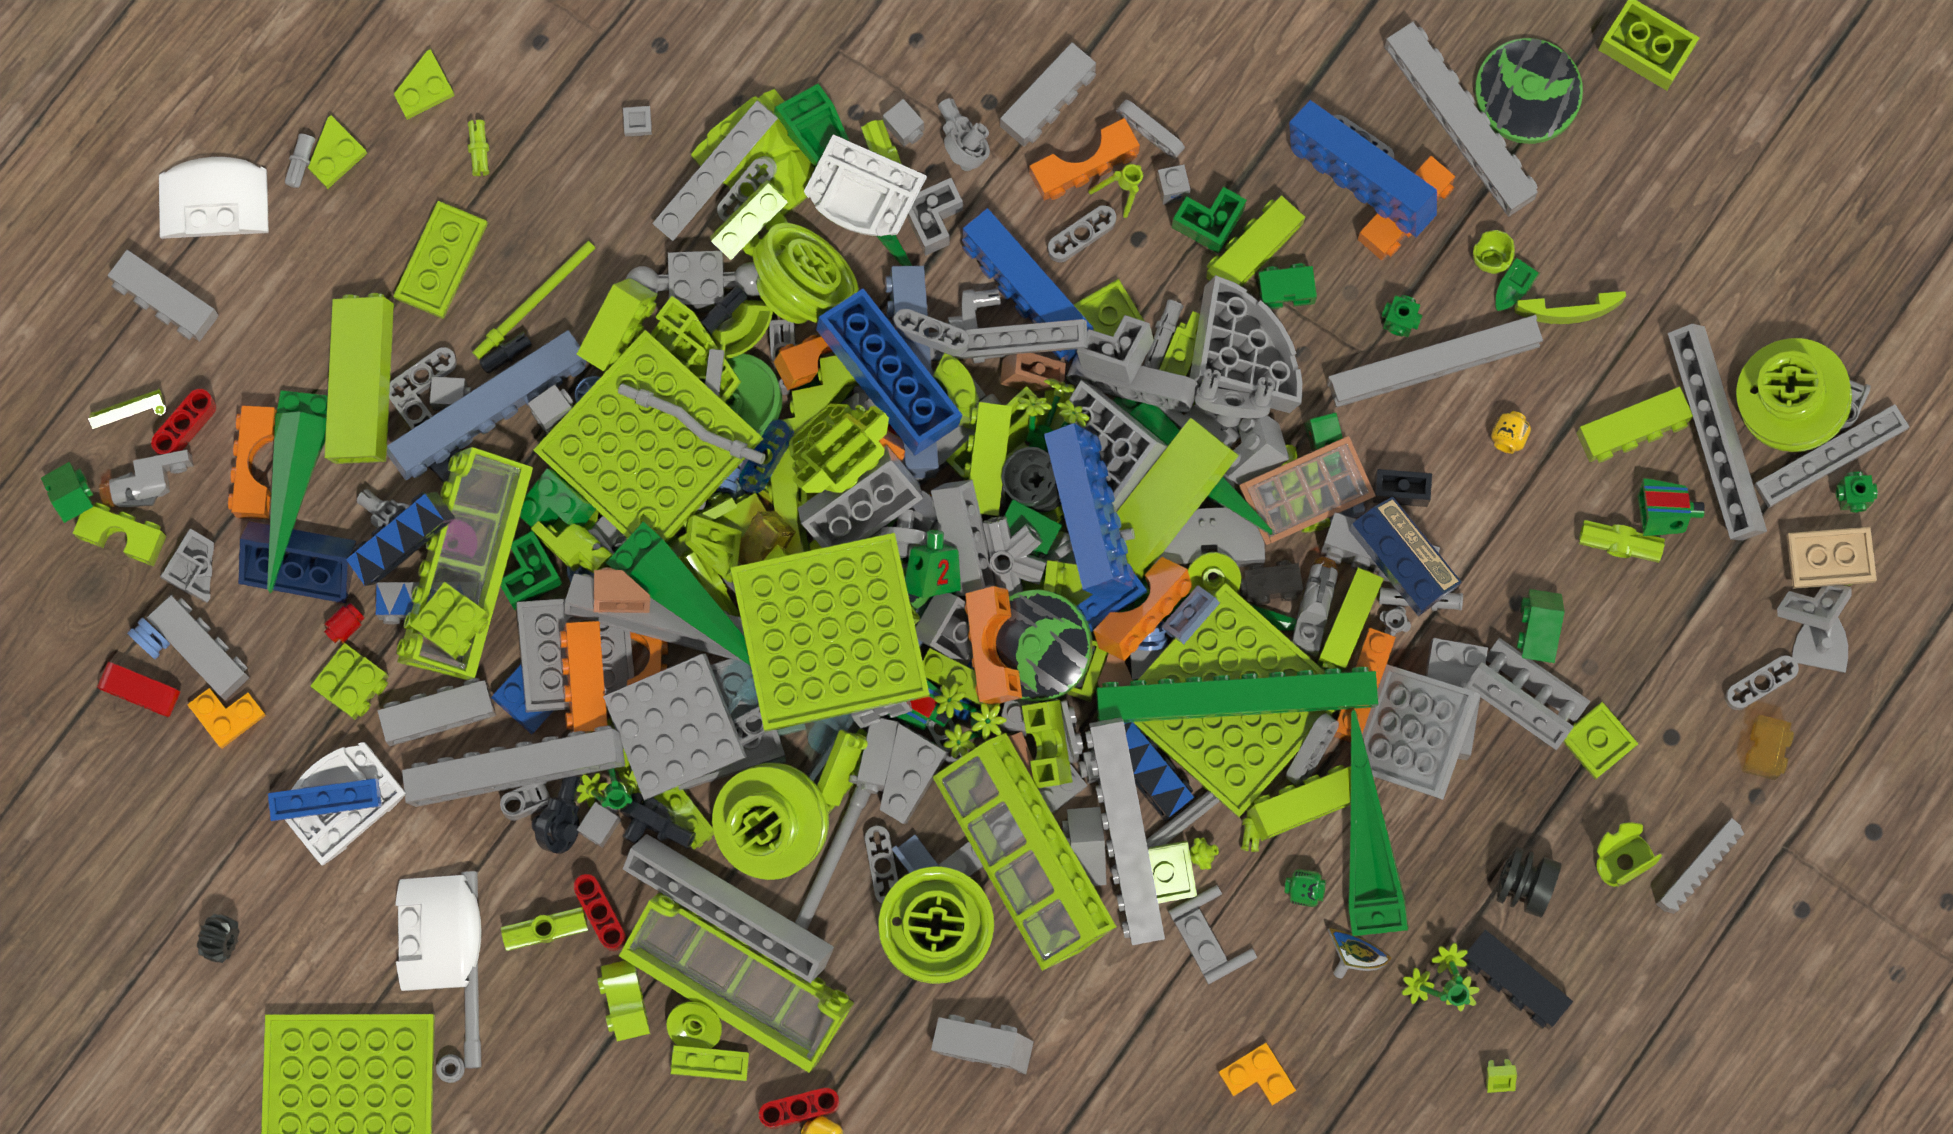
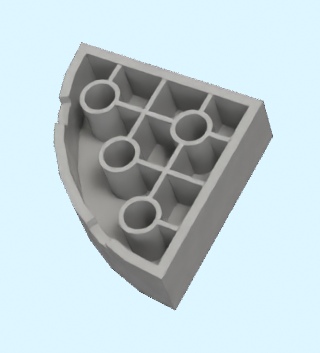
(1244, 344)
(1126, 444)

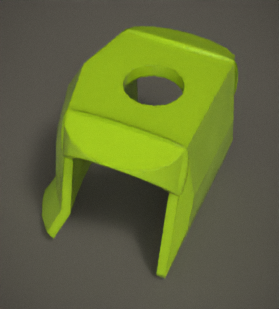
(1628, 843)

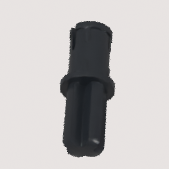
(723, 309)
(505, 353)

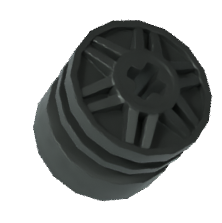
(1023, 473)
(1528, 882)

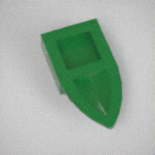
(1515, 284)

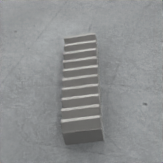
(1702, 864)

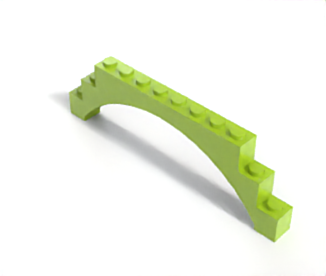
(805, 406)

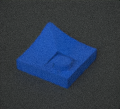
(511, 699)

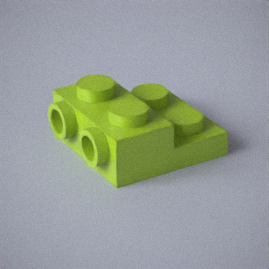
(450, 621)
(350, 682)

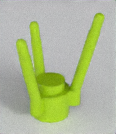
(1128, 180)

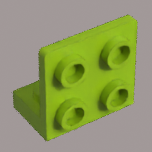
(1065, 580)

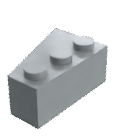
(910, 773)
(982, 1043)

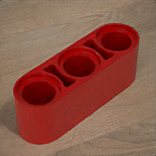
(185, 410)
(138, 689)
(596, 899)
(785, 1104)

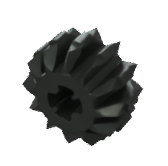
(218, 938)

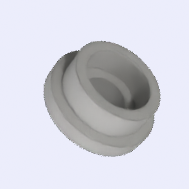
(441, 1068)

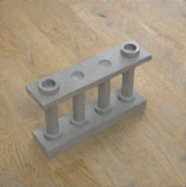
(1521, 706)

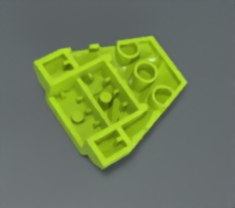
(792, 165)
(690, 343)
(837, 447)

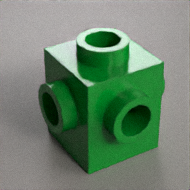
(1398, 324)
(1850, 498)

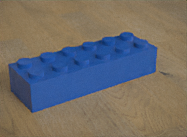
(1363, 169)
(1018, 274)
(889, 371)
(1089, 511)

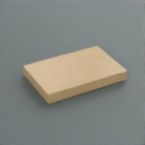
(1831, 557)

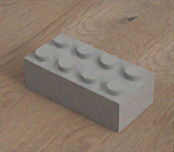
(865, 507)
(1342, 546)
(1455, 665)

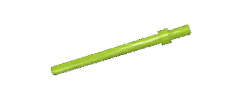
(497, 335)

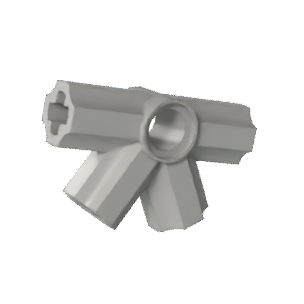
(1017, 549)

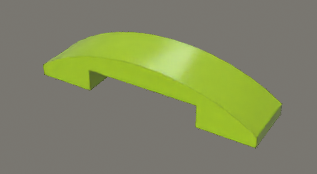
(1568, 315)

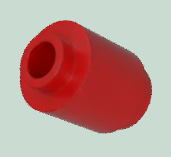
(343, 623)

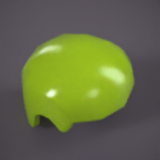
(1494, 252)

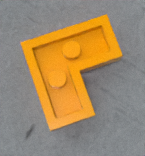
(223, 723)
(1258, 1067)

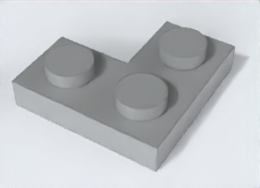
(1816, 611)

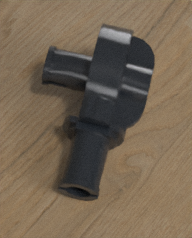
(655, 817)
(559, 819)

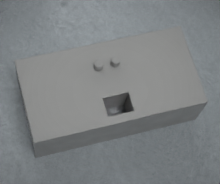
(1219, 532)

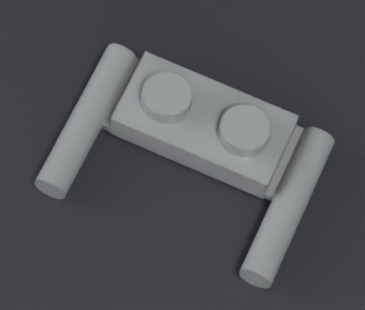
(1201, 940)

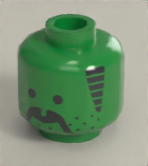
(1305, 888)

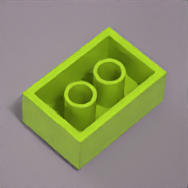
(1648, 43)
(617, 323)

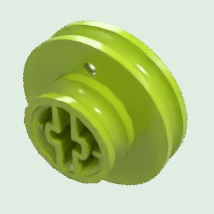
(801, 273)
(1799, 418)
(801, 821)
(943, 890)

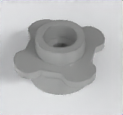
(1398, 614)

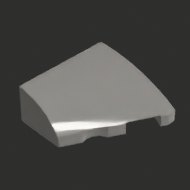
(191, 566)

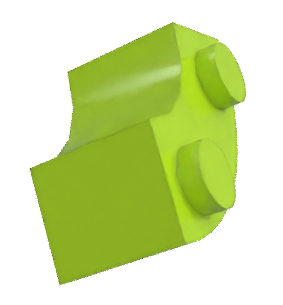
(743, 329)
(958, 386)
(624, 1000)

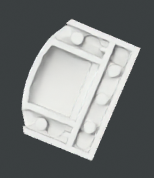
(863, 189)
(213, 198)
(332, 833)
(436, 932)

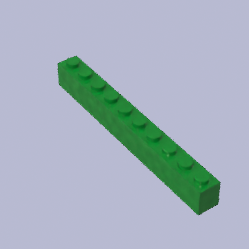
(1238, 696)

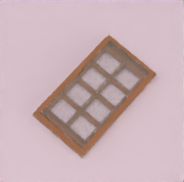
(1308, 489)

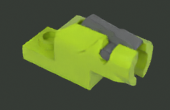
(576, 546)

